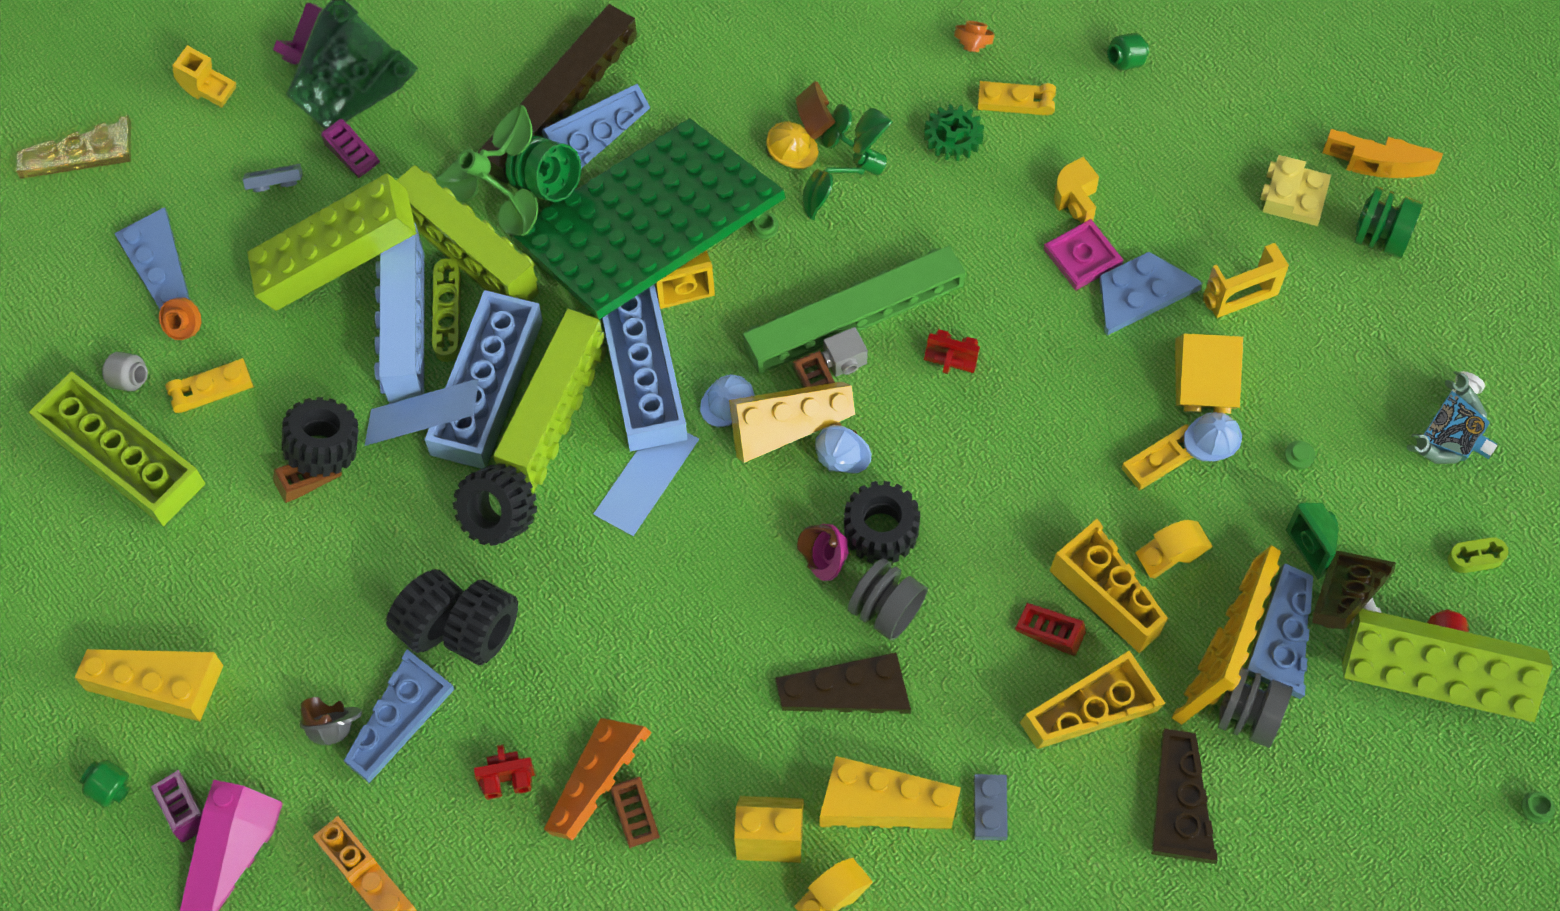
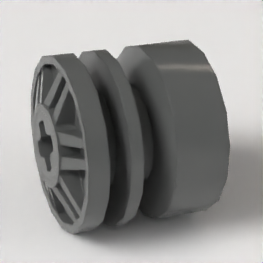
(883, 596)
(1256, 708)

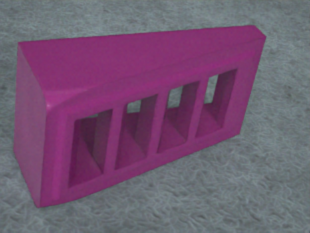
(341, 133)
(186, 824)

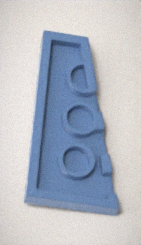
(599, 124)
(154, 256)
(1283, 633)
(404, 707)

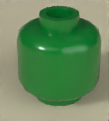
(1128, 51)
(105, 783)

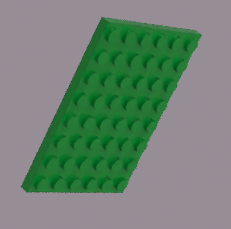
(647, 217)

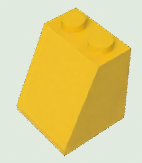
(687, 283)
(1208, 372)
(769, 829)

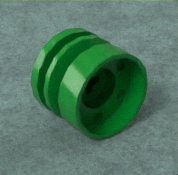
(545, 169)
(1388, 222)

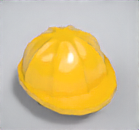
(791, 145)

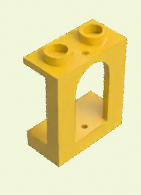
(1268, 275)

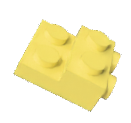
(1295, 191)

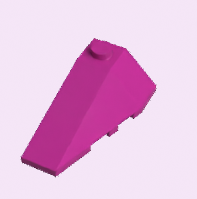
(228, 838)

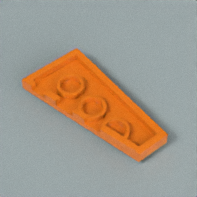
(593, 775)

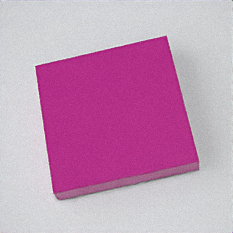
(1083, 254)

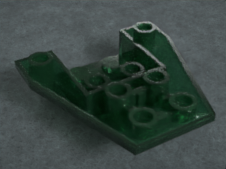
(345, 67)

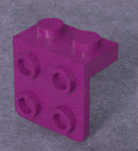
(294, 49)

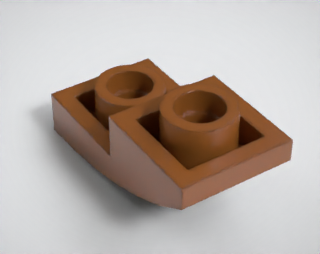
(814, 111)

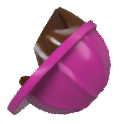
(824, 550)

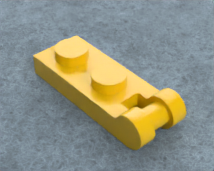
(1017, 98)
(209, 386)
(1157, 459)

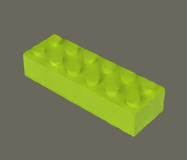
(466, 239)
(331, 242)
(552, 397)
(117, 448)
(1447, 664)

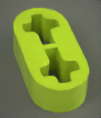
(1475, 549)

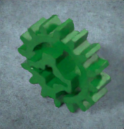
(953, 132)

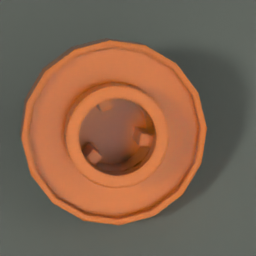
(974, 35)
(180, 318)

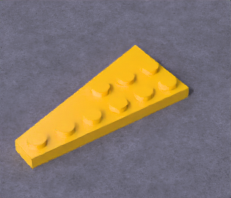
(1229, 645)

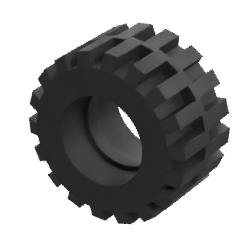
(319, 454)
(881, 500)
(475, 509)
(422, 610)
(480, 622)

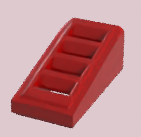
(1058, 642)

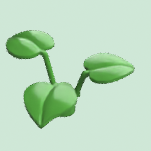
(510, 136)

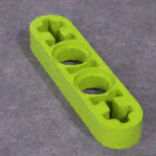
(449, 309)

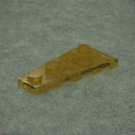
(92, 149)

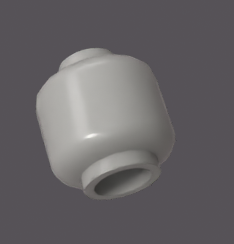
(124, 371)

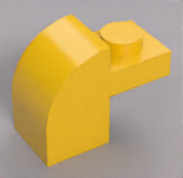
(196, 77)
(1074, 186)
(1173, 544)
(835, 888)

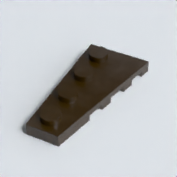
(858, 685)
(1181, 809)

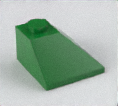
(1315, 535)

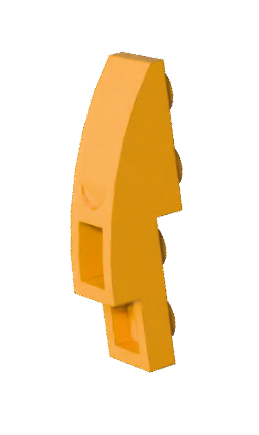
(1390, 160)
(360, 868)

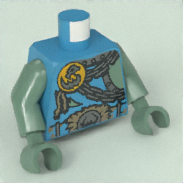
(1456, 427)

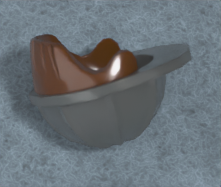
(326, 723)

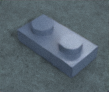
(285, 176)
(990, 807)

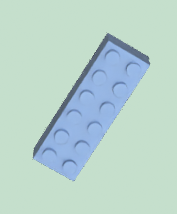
(400, 320)
(497, 355)
(644, 373)

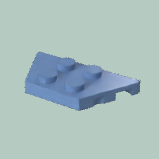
(1142, 289)

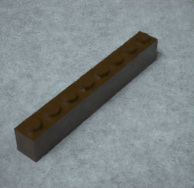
(572, 76)

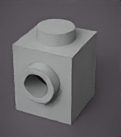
(845, 352)

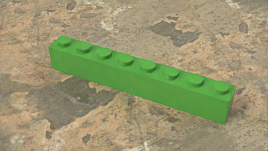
(857, 307)

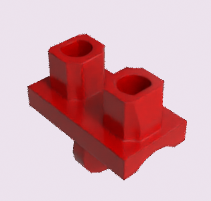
(951, 352)
(505, 768)

